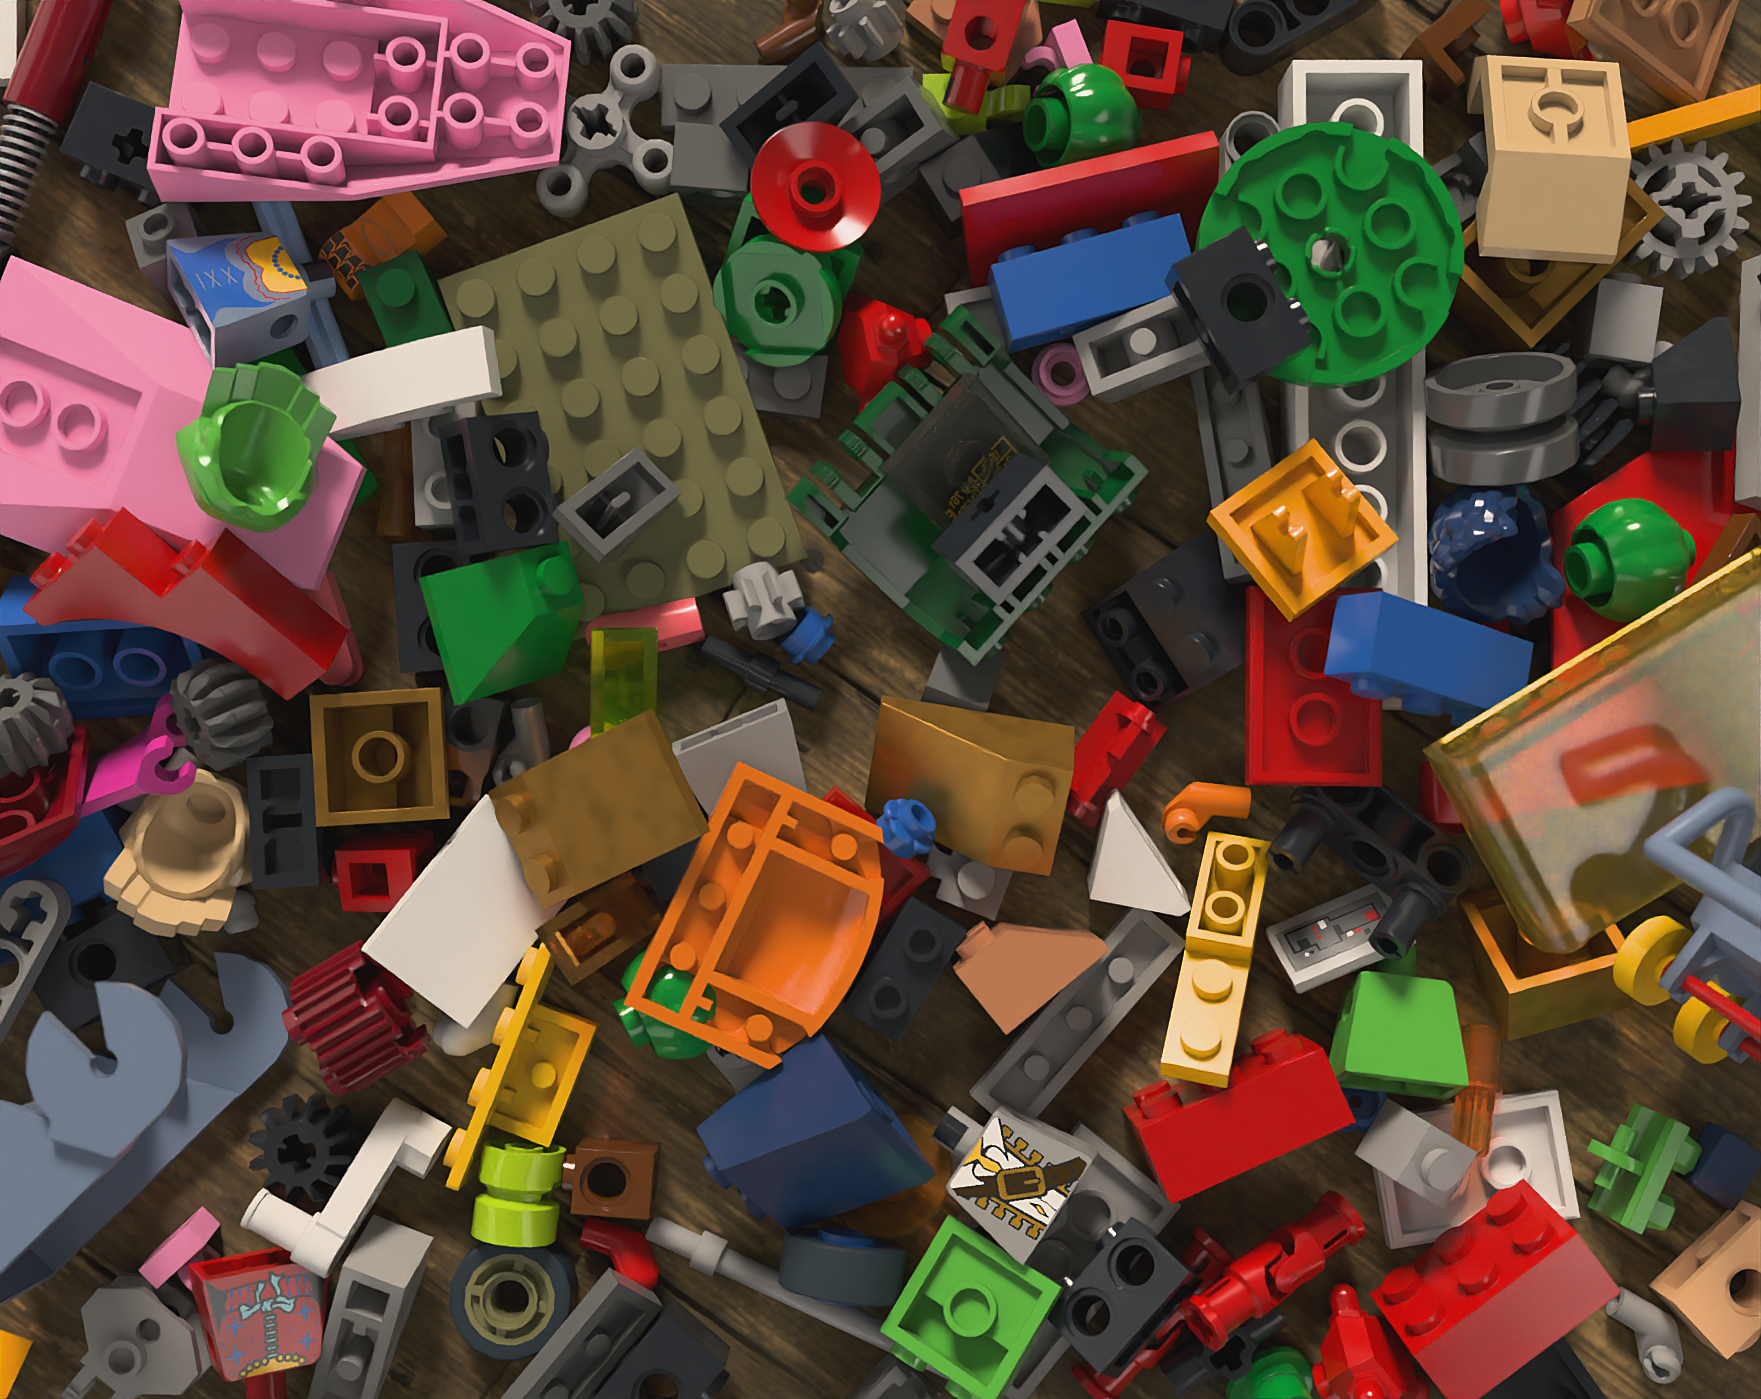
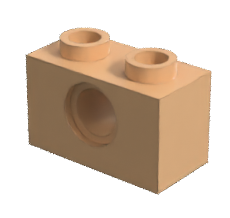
(1700, 1278)

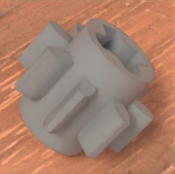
(866, 27)
(764, 600)

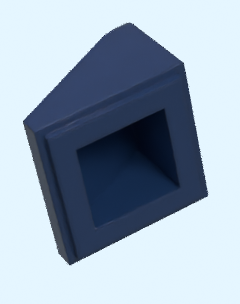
(1723, 1166)

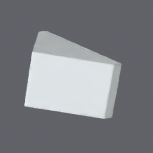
(1129, 866)

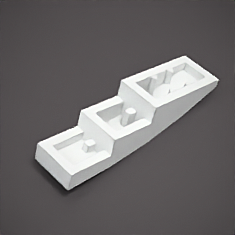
(408, 382)

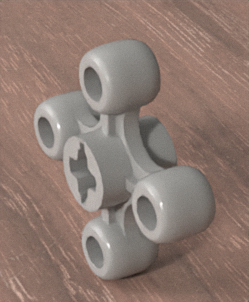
(603, 151)

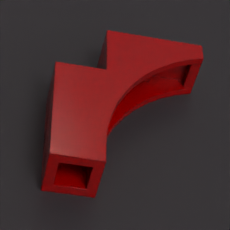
(205, 593)

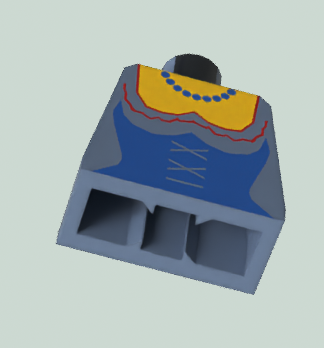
(244, 294)

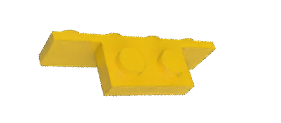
(531, 1074)

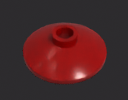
(832, 163)

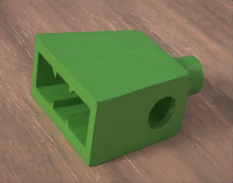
(1399, 1033)

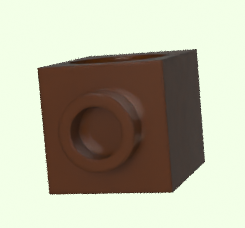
(636, 1159)

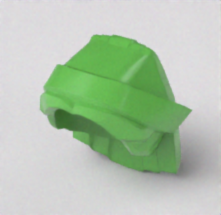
(255, 446)

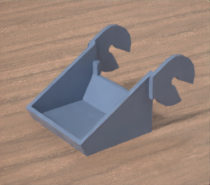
(116, 1122)

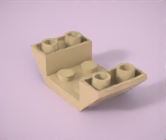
(1552, 157)

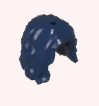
(1494, 554)

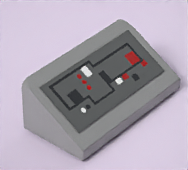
(1328, 938)

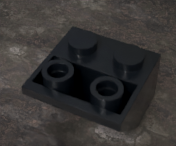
(1172, 625)

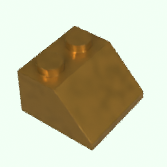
(379, 756)
(1533, 987)

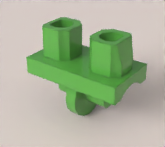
(1638, 1168)

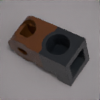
(473, 745)

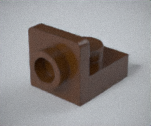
(1443, 44)

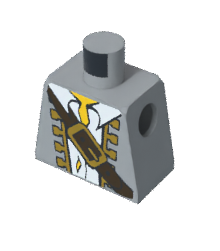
(1012, 1173)

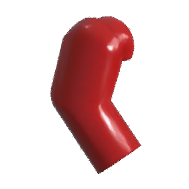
(627, 1248)

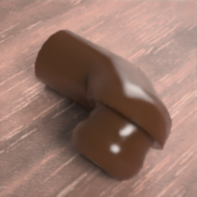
(797, 31)

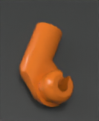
(1198, 804)

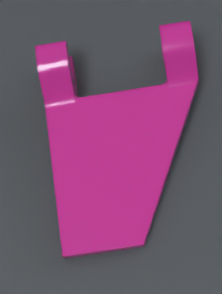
(134, 765)

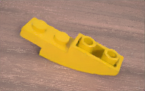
(1216, 960)

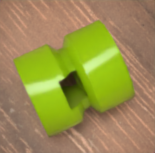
(518, 1196)

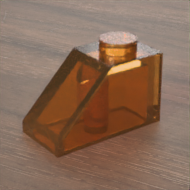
(599, 927)

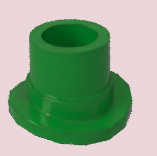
(1275, 1375)

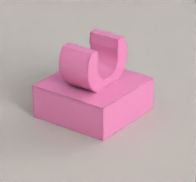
(1062, 48)
(182, 1248)

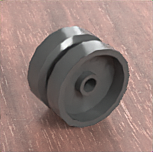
(1502, 418)

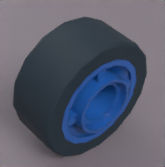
(842, 1267)

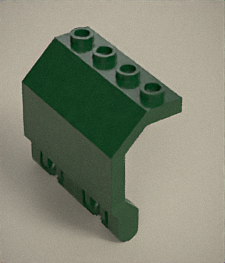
(892, 538)

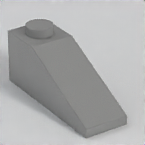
(370, 1310)

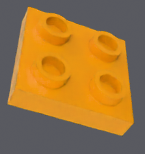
(1301, 529)

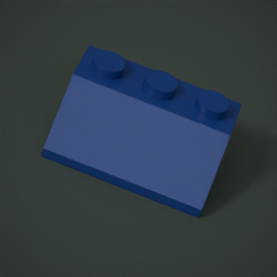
(96, 663)

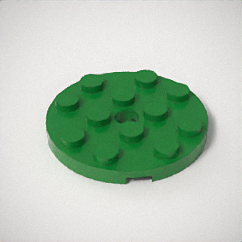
(1386, 216)

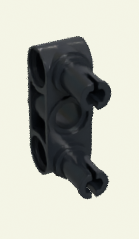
(1384, 842)

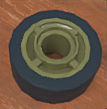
(494, 1324)

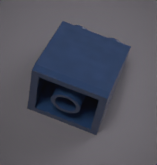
(811, 1139)

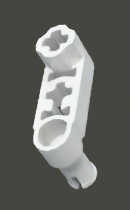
(317, 1242)

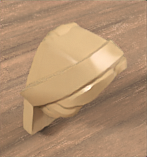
(184, 857)

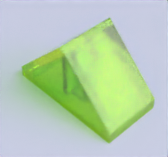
(621, 675)

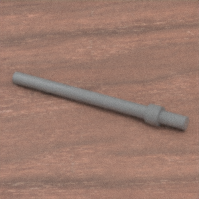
(710, 1254)

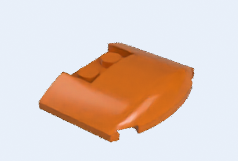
(768, 917)

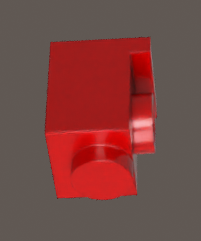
(1151, 48)
(365, 880)

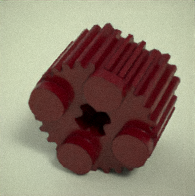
(354, 1020)

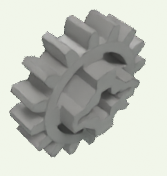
(1694, 187)

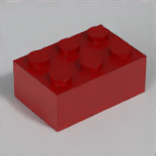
(1208, 1133)
(1494, 1293)

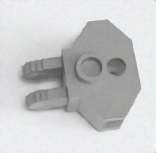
(139, 1342)

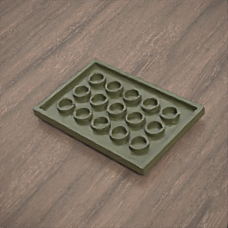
(622, 352)

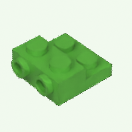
(970, 1313)

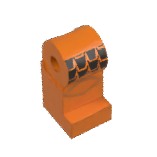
(382, 233)

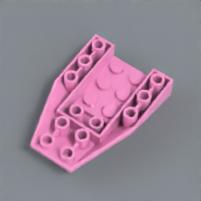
(354, 99)
(94, 422)

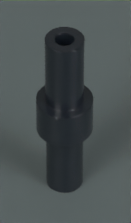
(761, 673)

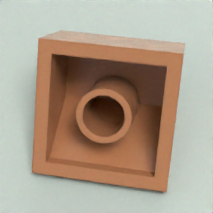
(1022, 965)

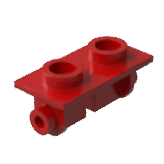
(1110, 755)

